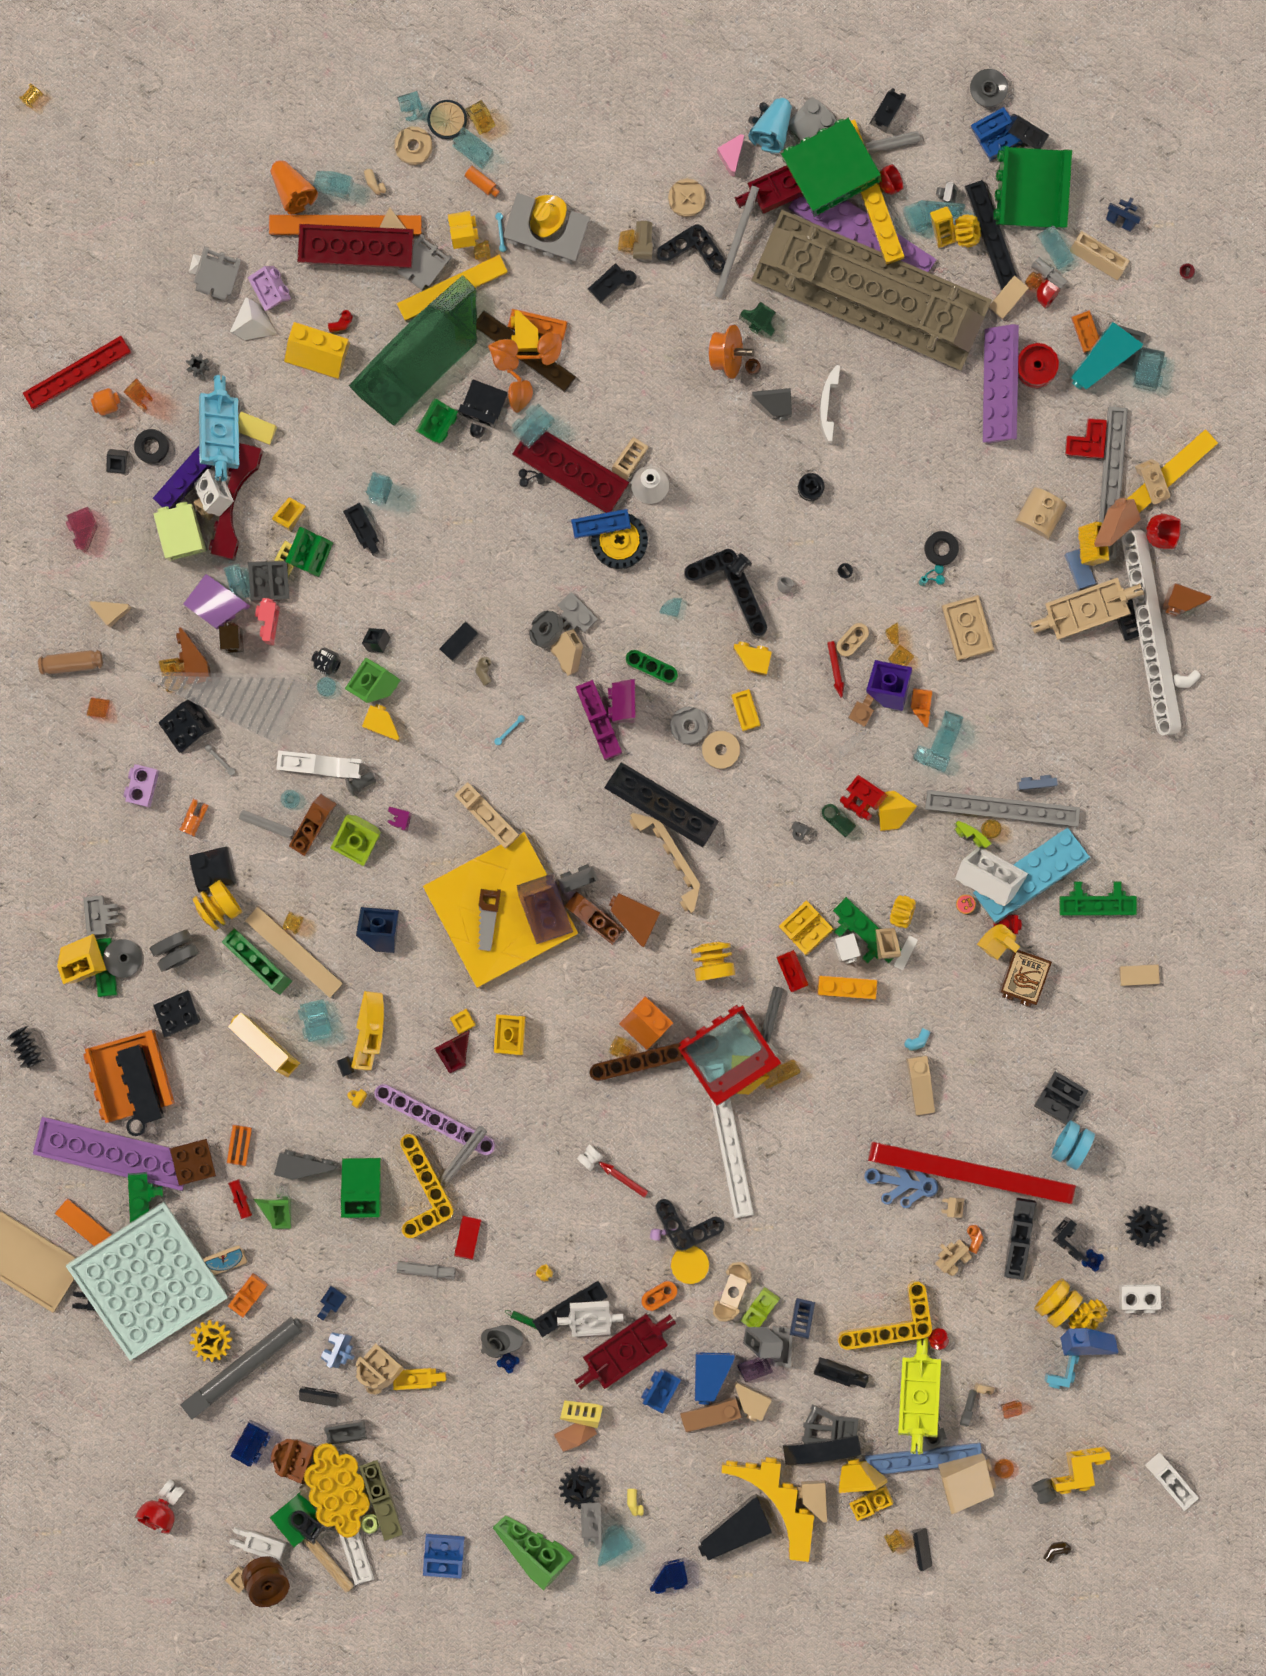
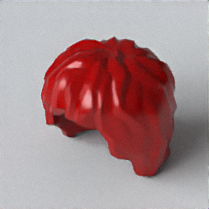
(1164, 531)

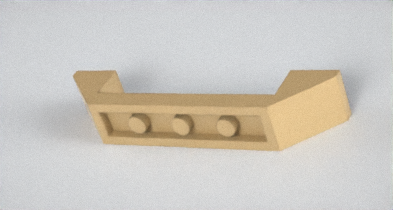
(642, 822)

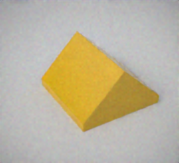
(509, 1034)

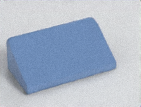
(1081, 573)

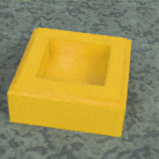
(462, 1021)

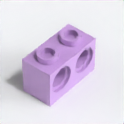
(147, 786)

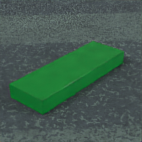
(105, 981)

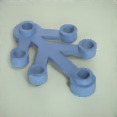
(904, 1183)

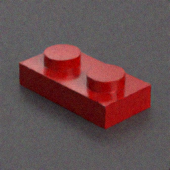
(792, 971)

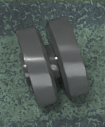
(174, 949)

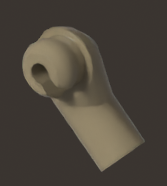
(482, 669)

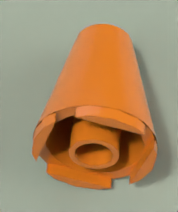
(292, 188)

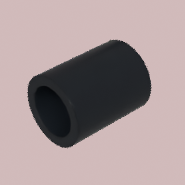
(345, 1066)

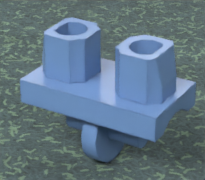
(341, 1350)

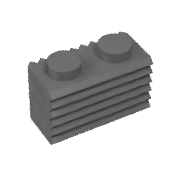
(763, 1342)

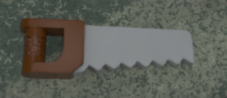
(488, 918)

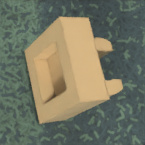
(955, 1207)

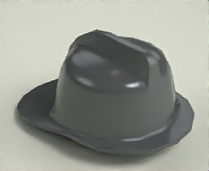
(501, 1340)

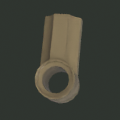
(643, 242)

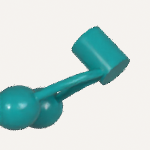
(940, 579)

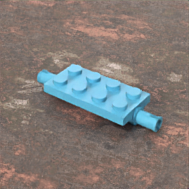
(219, 429)

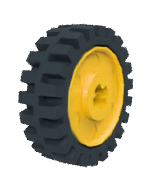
(624, 555)

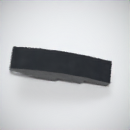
(1019, 1238)

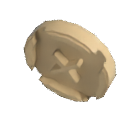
(687, 198)

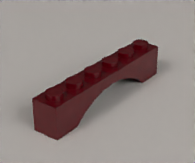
(225, 541)

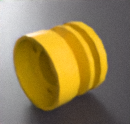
(217, 905)
(713, 961)

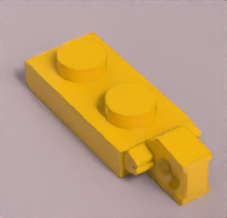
(418, 1378)

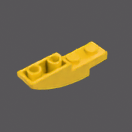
(370, 1028)

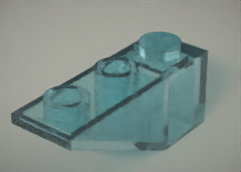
(918, 214)

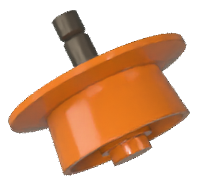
(727, 351)

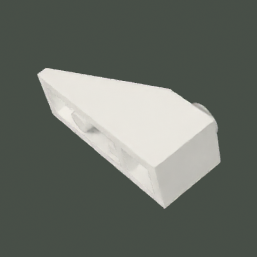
(1171, 1481)

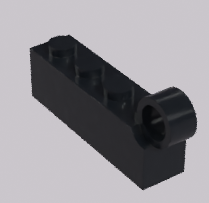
(141, 1087)

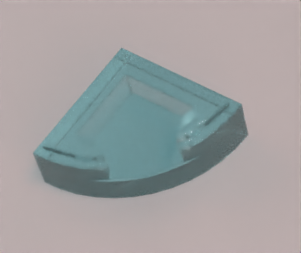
(671, 607)

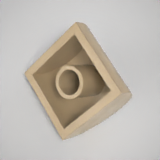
(1041, 512)

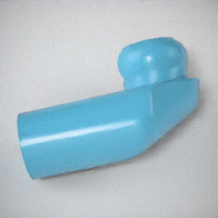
(919, 1042)

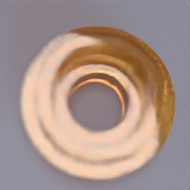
(1033, 280)
(999, 1464)

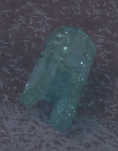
(235, 578)
(931, 758)

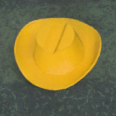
(548, 215)

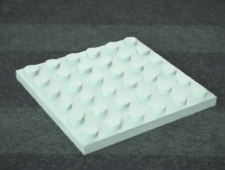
(146, 1281)

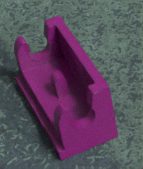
(402, 820)

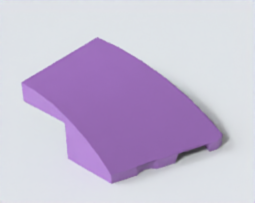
(214, 602)

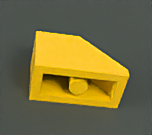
(380, 722)

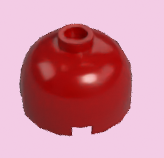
(156, 1515)

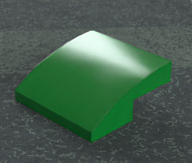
(309, 552)
(280, 1518)

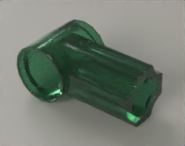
(838, 821)

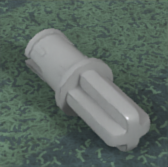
(1049, 273)

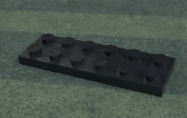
(661, 804)

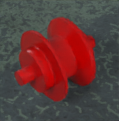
(938, 1339)

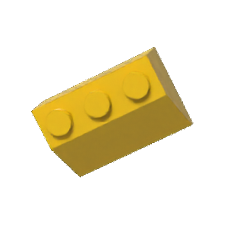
(316, 350)

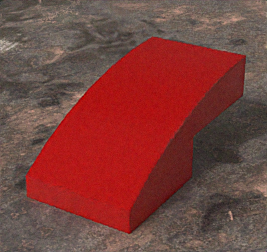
(467, 1237)

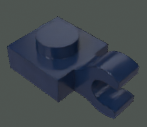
(332, 1301)

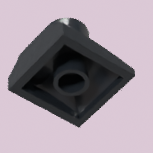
(210, 867)

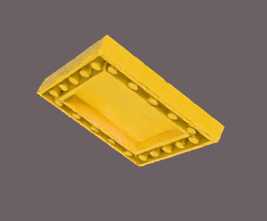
(457, 905)

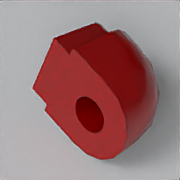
(1047, 293)

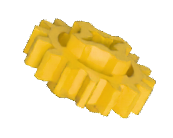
(1088, 1315)
(214, 1348)

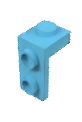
(1056, 1381)

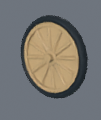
(446, 119)

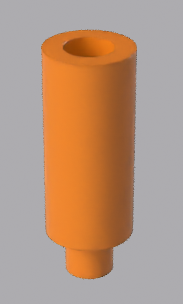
(481, 181)

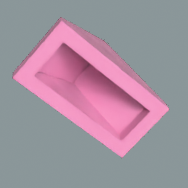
(730, 153)

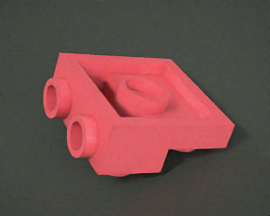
(268, 615)

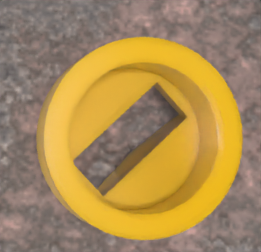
(544, 1272)

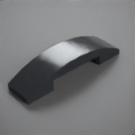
(548, 1321)
(822, 1451)

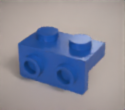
(661, 1390)

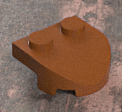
(292, 1459)

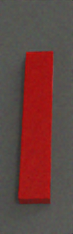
(76, 372)

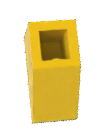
(526, 333)
(754, 659)

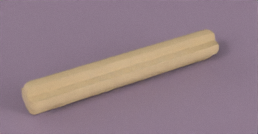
(330, 1565)

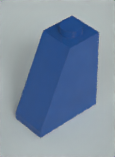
(710, 1374)

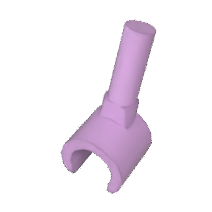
(656, 1233)

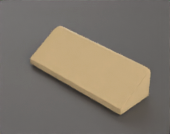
(1099, 255)

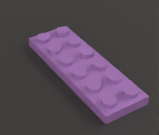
(1000, 383)

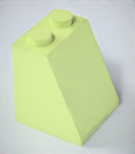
(179, 531)

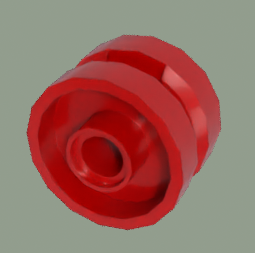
(1033, 376)

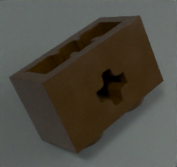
(231, 638)

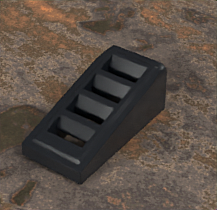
(1127, 636)

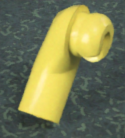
(632, 1503)

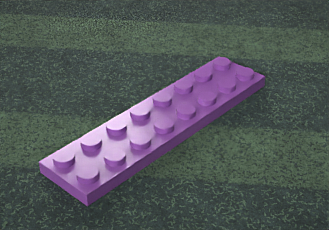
(855, 224)
(105, 1152)

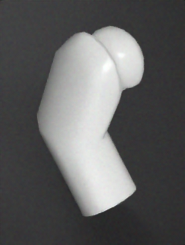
(1184, 681)

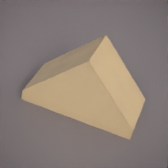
(110, 612)
(887, 943)

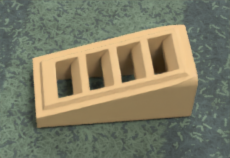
(620, 471)

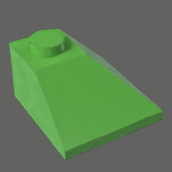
(372, 682)

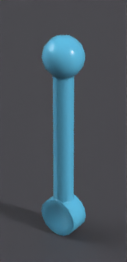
(499, 217)
(498, 741)

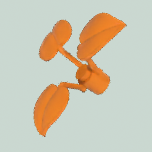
(505, 358)

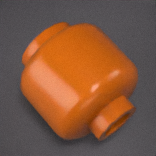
(105, 401)

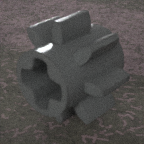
(193, 366)

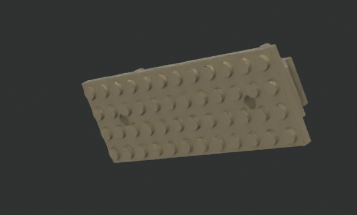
(862, 290)

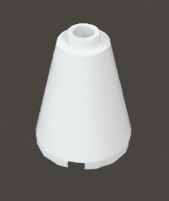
(652, 491)

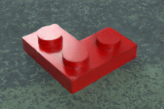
(1092, 444)

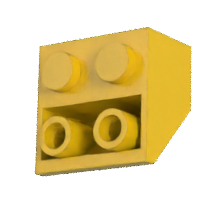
(80, 960)

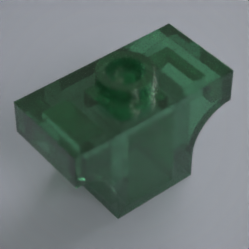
(759, 320)

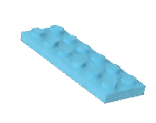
(1044, 868)

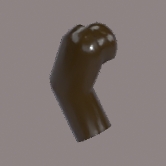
(1056, 1549)

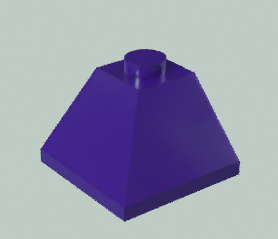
(889, 684)

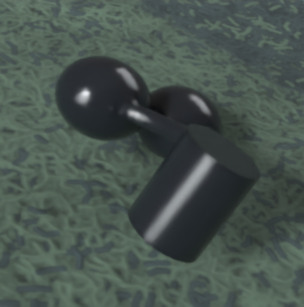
(763, 107)
(524, 481)

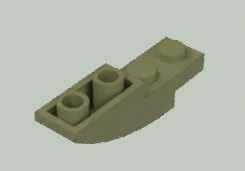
(382, 1500)

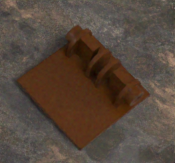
(192, 1162)

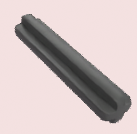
(771, 1013)

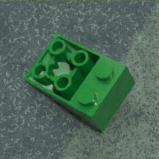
(361, 1188)

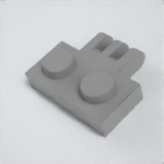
(576, 613)
(98, 915)

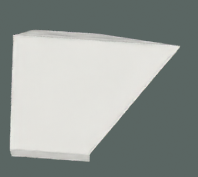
(252, 322)

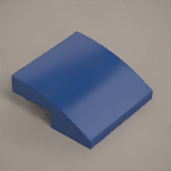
(992, 133)
(443, 1556)

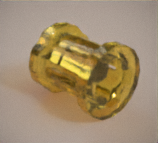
(30, 96)

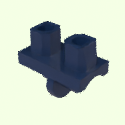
(1115, 211)

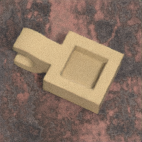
(234, 1579)

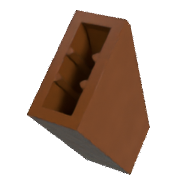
(634, 917)

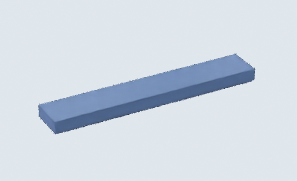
(906, 1461)

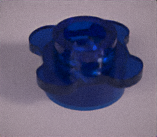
(1097, 1257)
(508, 1367)

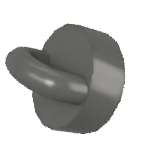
(801, 828)

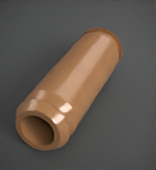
(70, 662)

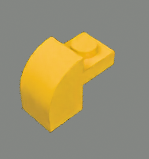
(997, 941)

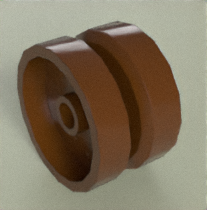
(265, 1581)

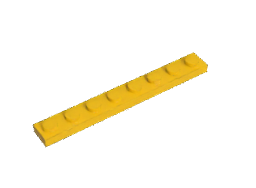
(881, 220)

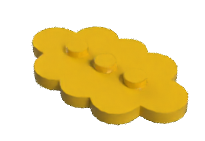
(336, 1490)

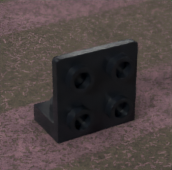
(483, 403)
(186, 725)
(1063, 1230)

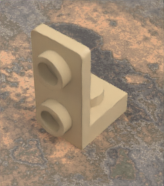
(1154, 480)

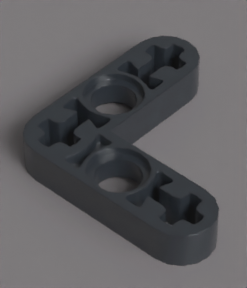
(692, 242)
(686, 1234)

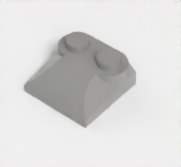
(810, 119)

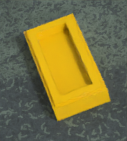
(745, 710)

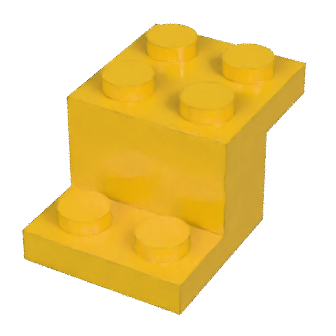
(1080, 1469)

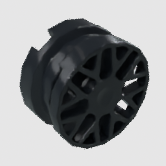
(811, 487)

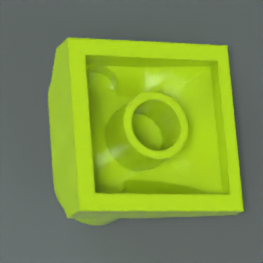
(356, 839)

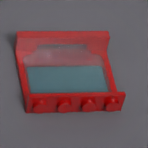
(728, 1055)

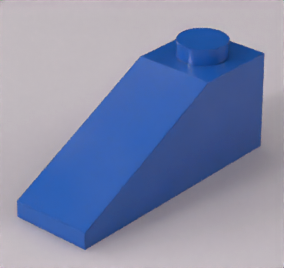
(1088, 1342)

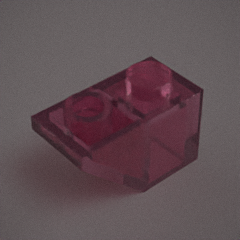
(83, 526)

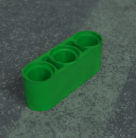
(644, 660)

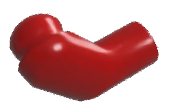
(343, 323)

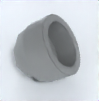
(785, 584)

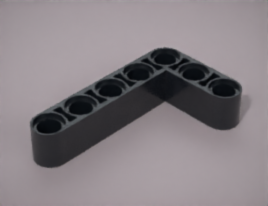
(735, 586)

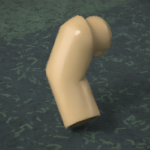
(371, 182)

